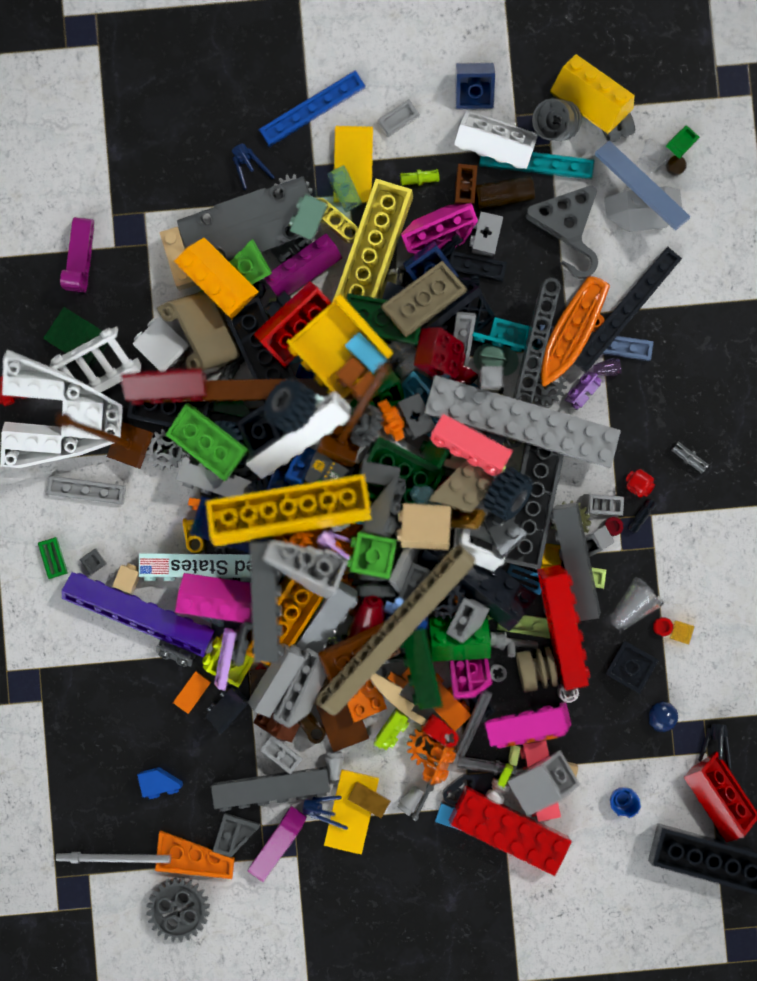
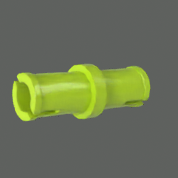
(419, 177)

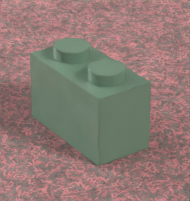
(308, 217)

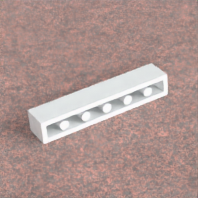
(328, 415)

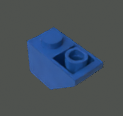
(158, 781)

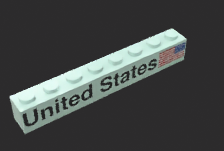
(212, 565)

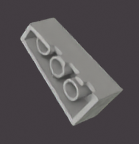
(198, 475)

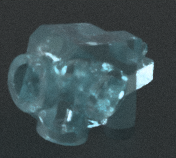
(422, 495)

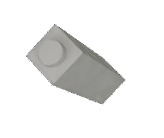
(490, 378)
(276, 681)

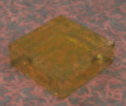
(682, 632)

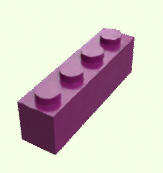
(304, 266)

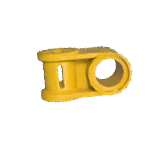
(189, 538)

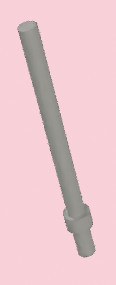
(77, 857)

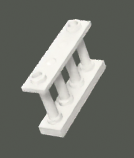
(112, 375)

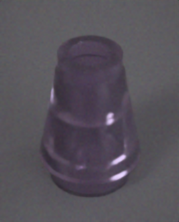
(608, 367)

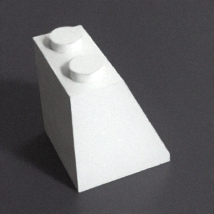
(162, 345)

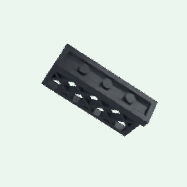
(462, 302)

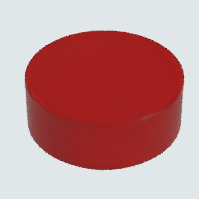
(663, 626)

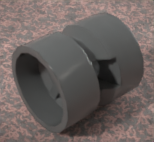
(625, 128)

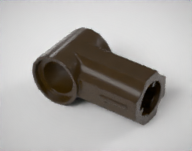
(310, 723)

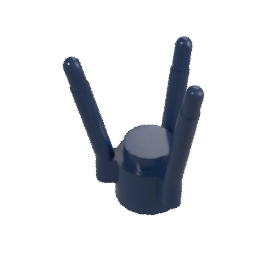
(242, 155)
(314, 809)

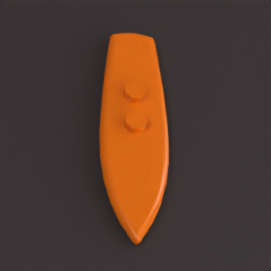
(573, 329)

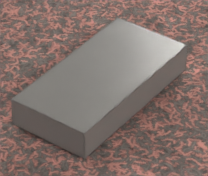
(398, 118)

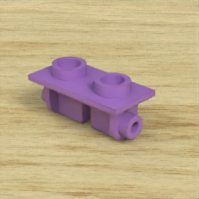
(588, 383)

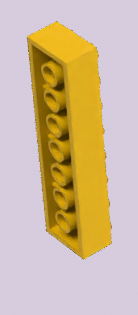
(288, 510)

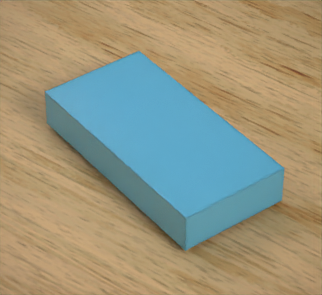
(365, 352)

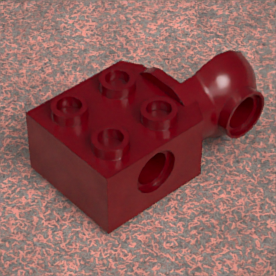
(443, 356)

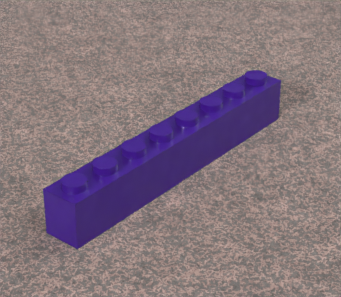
(137, 614)

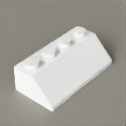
(495, 139)

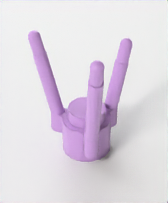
(327, 540)

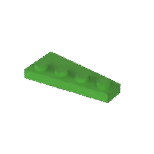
(251, 263)

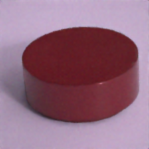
(613, 525)

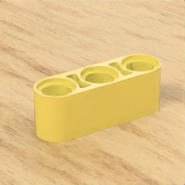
(344, 225)

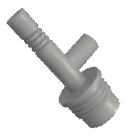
(500, 640)

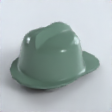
(497, 357)

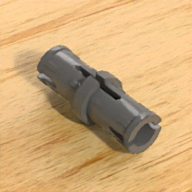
(689, 457)

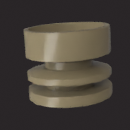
(536, 669)

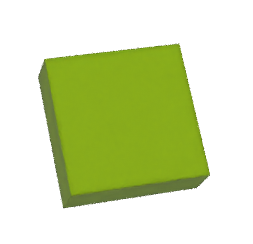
(505, 775)

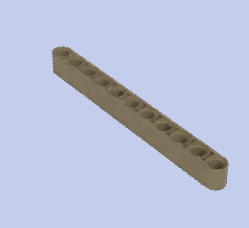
(396, 630)

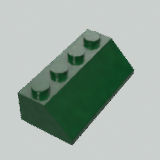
(422, 670)

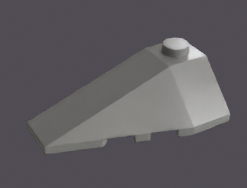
(312, 568)

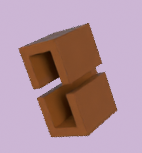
(350, 373)

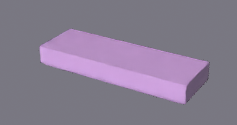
(224, 658)

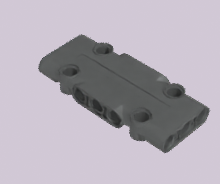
(247, 218)

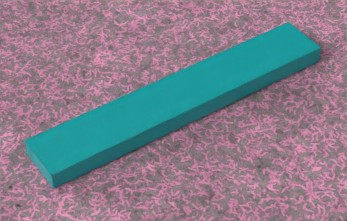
(549, 164)

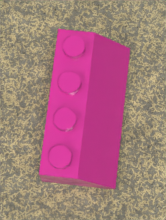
(215, 598)

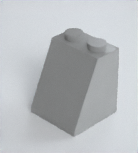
(544, 783)

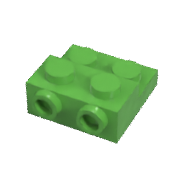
(371, 555)

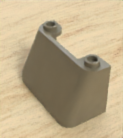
(205, 330)

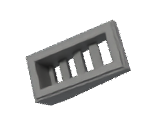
(590, 501)

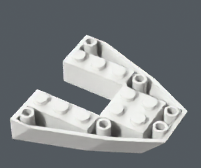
(37, 444)

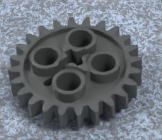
(184, 926)

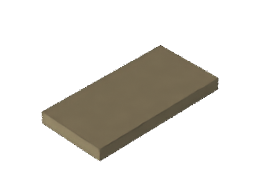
(423, 298)

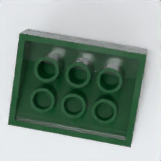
(413, 469)

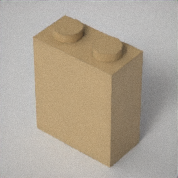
(425, 526)

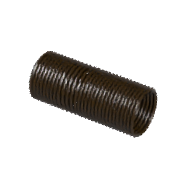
(503, 193)

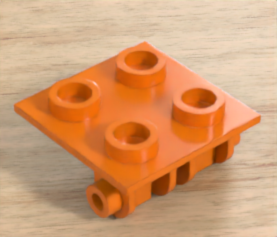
(366, 702)
(440, 773)

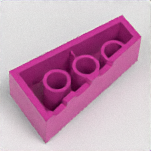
(528, 725)

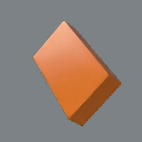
(192, 692)

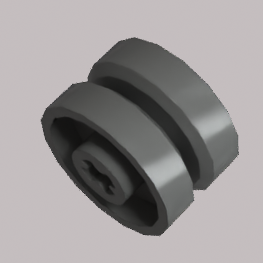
(374, 586)

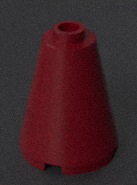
(368, 615)

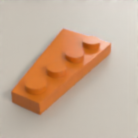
(192, 858)

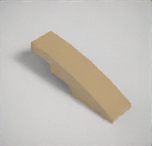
(391, 693)

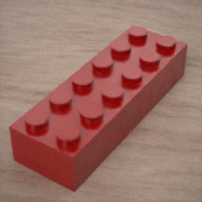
(563, 627)
(510, 831)

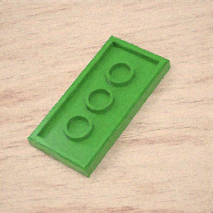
(206, 442)

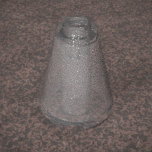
(635, 604)

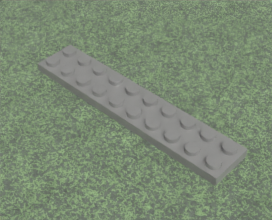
(523, 421)

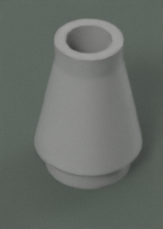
(334, 764)
(410, 801)

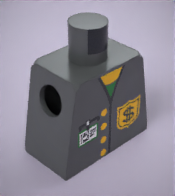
(324, 469)

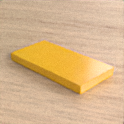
(355, 151)
(350, 814)

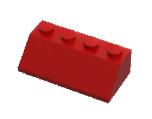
(291, 320)
(722, 797)

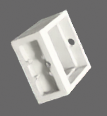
(483, 557)

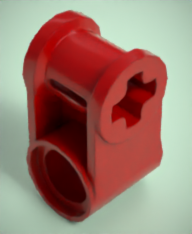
(437, 729)

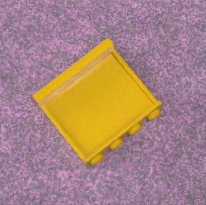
(324, 342)

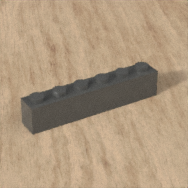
(576, 559)
(265, 605)
(270, 788)

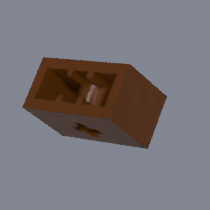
(465, 184)

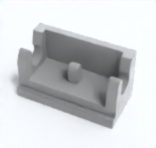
(281, 754)

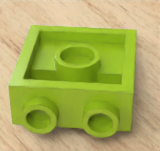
(394, 724)

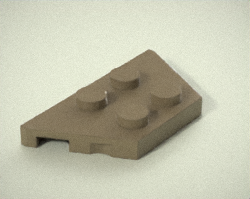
(464, 488)

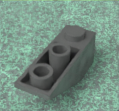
(385, 509)

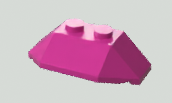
(440, 227)
(469, 677)

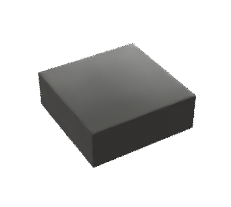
(93, 561)

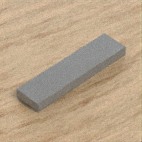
(86, 490)

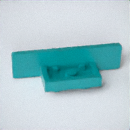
(506, 333)

